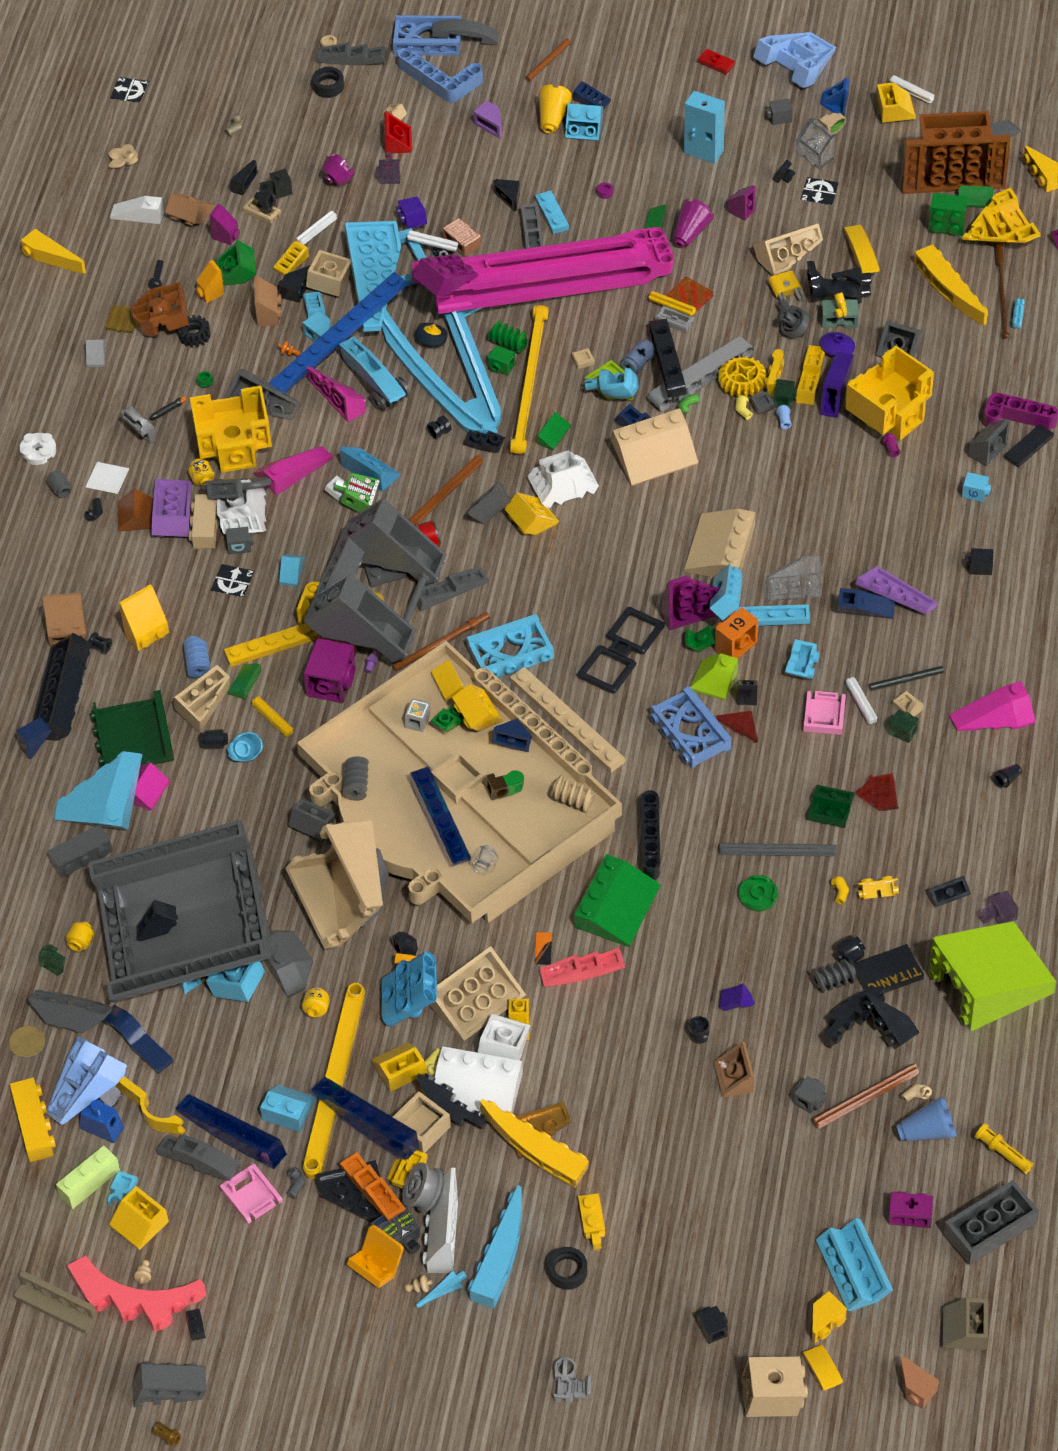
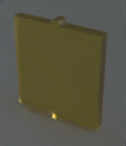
(120, 320)

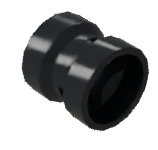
(439, 427)
(698, 1029)

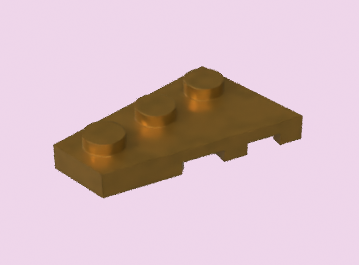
(547, 1119)

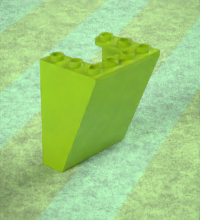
(992, 970)

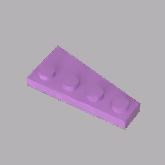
(896, 589)

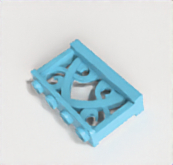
(508, 664)

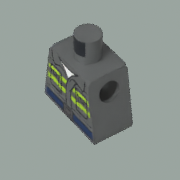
(402, 1229)

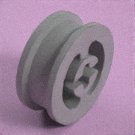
(422, 1187)

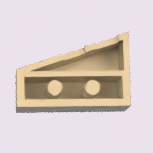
(202, 697)

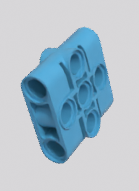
(409, 989)

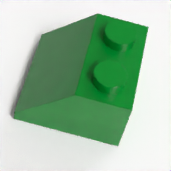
(237, 264)

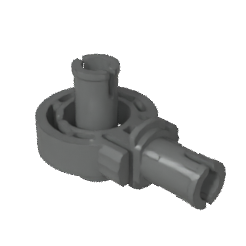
(793, 319)

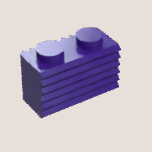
(411, 212)

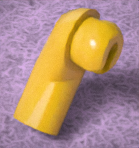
(841, 304)

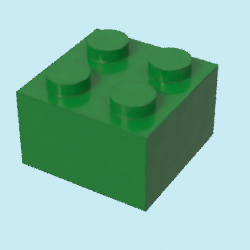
(947, 214)

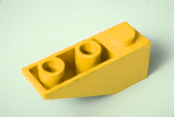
(1042, 167)

